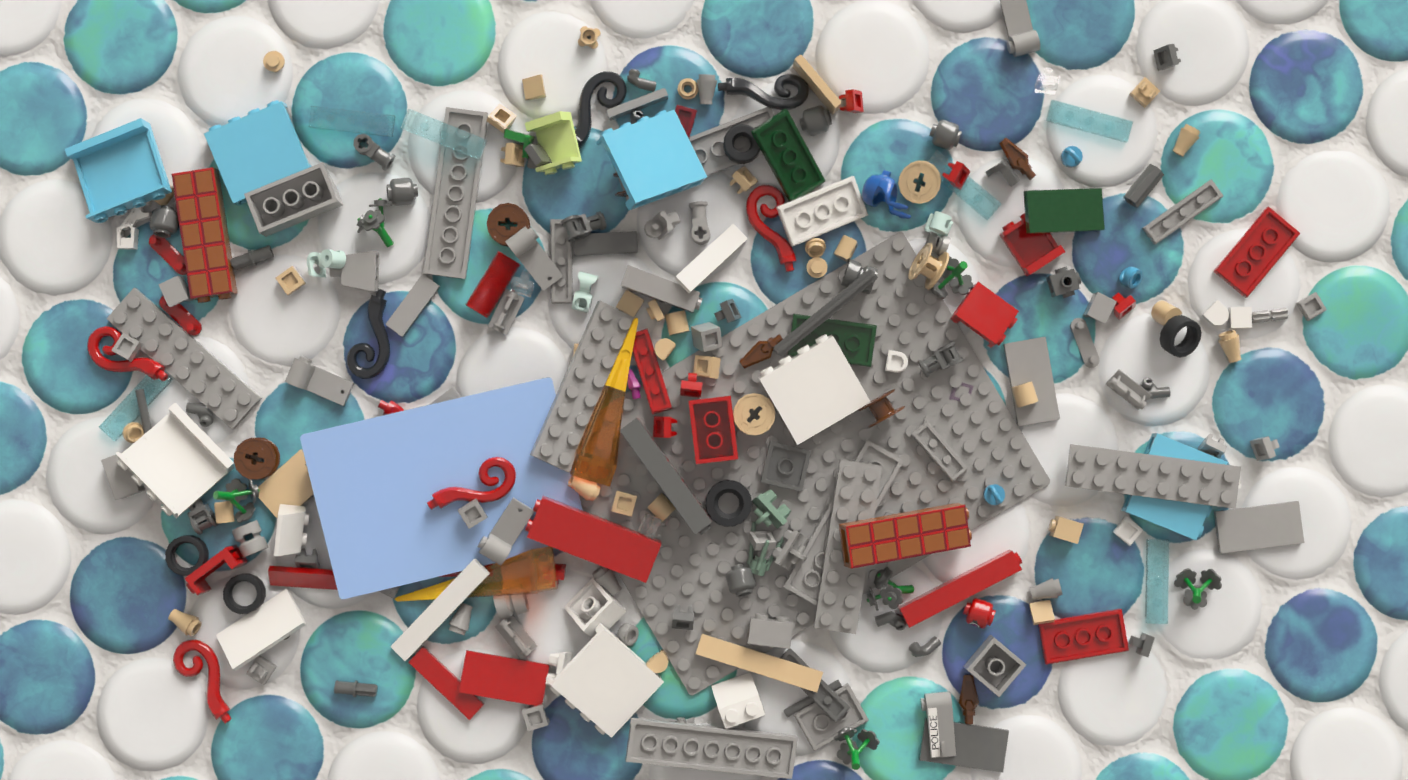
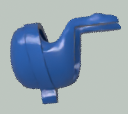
(883, 189)

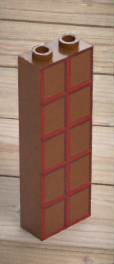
(204, 234)
(905, 535)

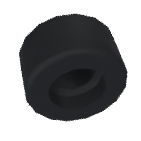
(730, 151)

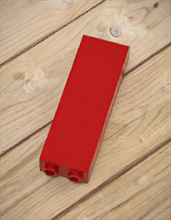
(593, 538)

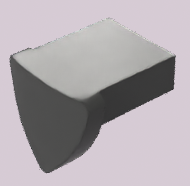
(537, 156)
(1006, 171)

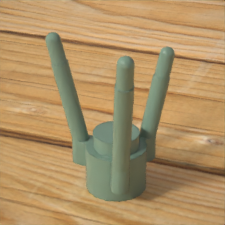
(760, 564)

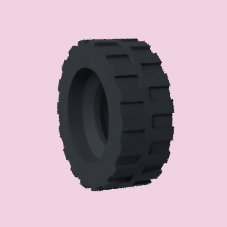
(740, 514)

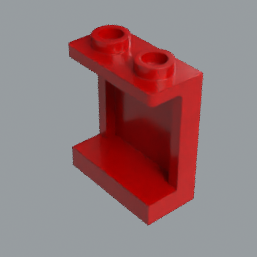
(1030, 250)
(985, 314)
(196, 580)

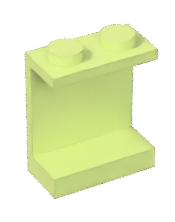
(558, 139)

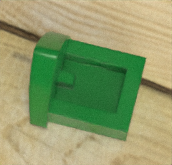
(520, 137)

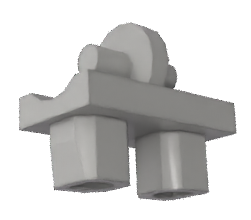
(661, 224)
(792, 550)

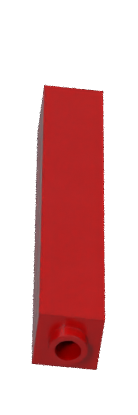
(960, 587)

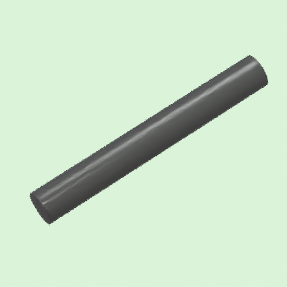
(143, 409)
(808, 701)

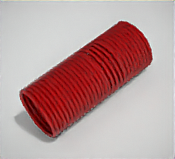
(493, 284)

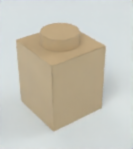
(1065, 529)

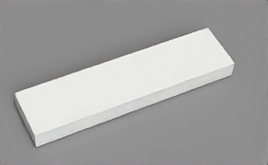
(711, 258)

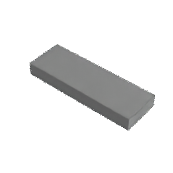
(638, 103)
(412, 305)
(939, 451)

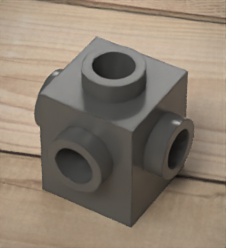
(1057, 285)

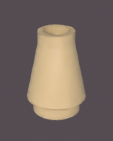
(1186, 139)
(1230, 344)
(585, 488)
(185, 622)

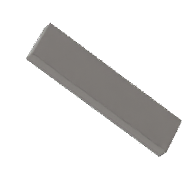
(1182, 212)
(562, 257)

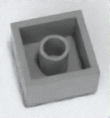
(994, 665)

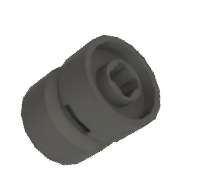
(854, 271)

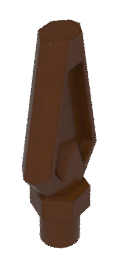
(1017, 158)
(760, 351)
(968, 698)

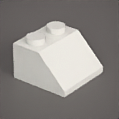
(290, 529)
(594, 606)
(738, 700)

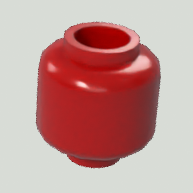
(979, 613)

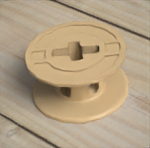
(931, 177)
(928, 266)
(766, 414)

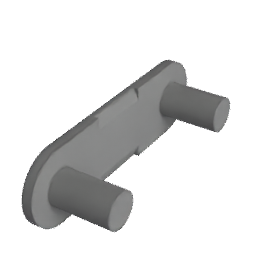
(1084, 342)

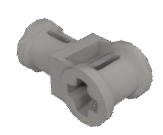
(699, 221)

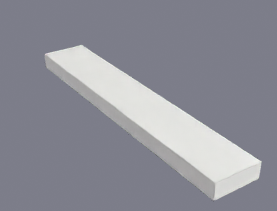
(440, 609)

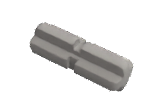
(1271, 315)

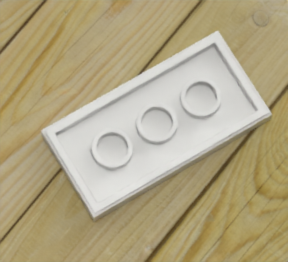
(822, 211)
(260, 629)

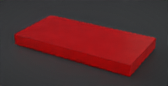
(1256, 252)
(1083, 636)
(503, 678)

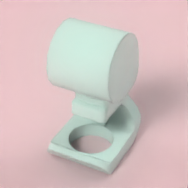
(940, 224)
(325, 259)
(583, 298)

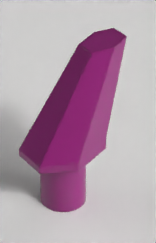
(633, 385)

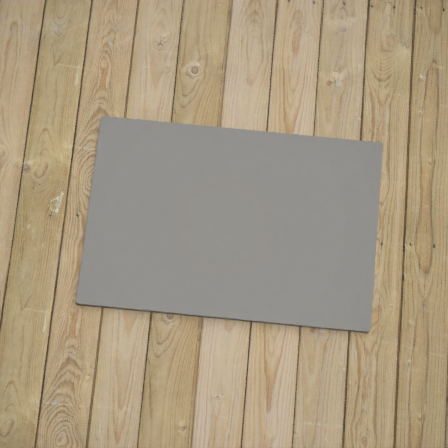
(695, 567)

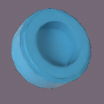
(1071, 156)
(1131, 277)
(994, 494)

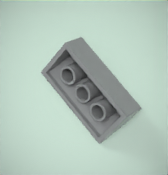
(293, 199)

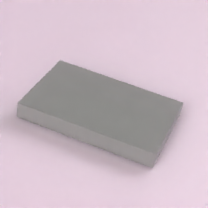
(821, 728)

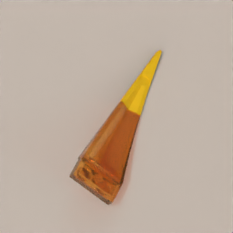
(599, 445)
(518, 575)

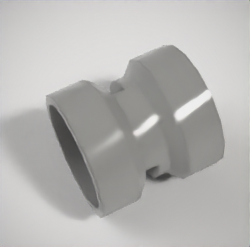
(942, 243)

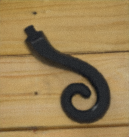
(740, 86)
(584, 124)
(375, 313)

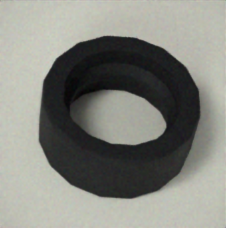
(1190, 341)
(171, 549)
(232, 605)

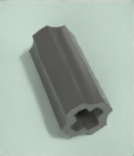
(1143, 185)

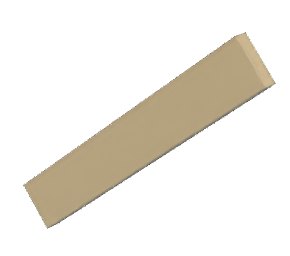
(759, 663)

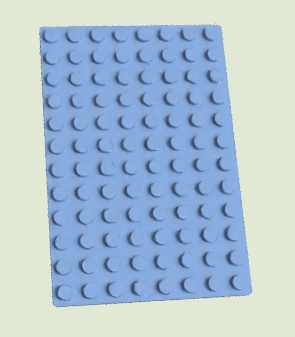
(382, 471)

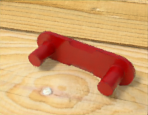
(168, 253)
(182, 317)

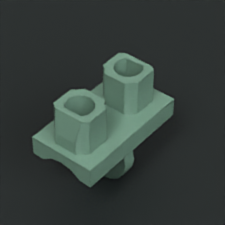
(767, 512)

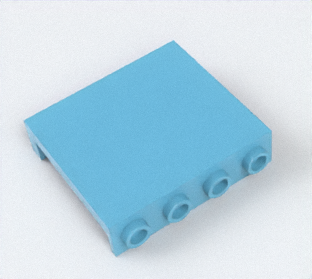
(256, 150)
(653, 158)
(120, 170)
(1173, 515)

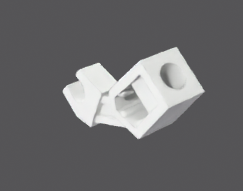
(131, 220)

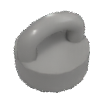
(628, 634)

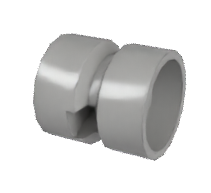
(254, 545)
(508, 604)

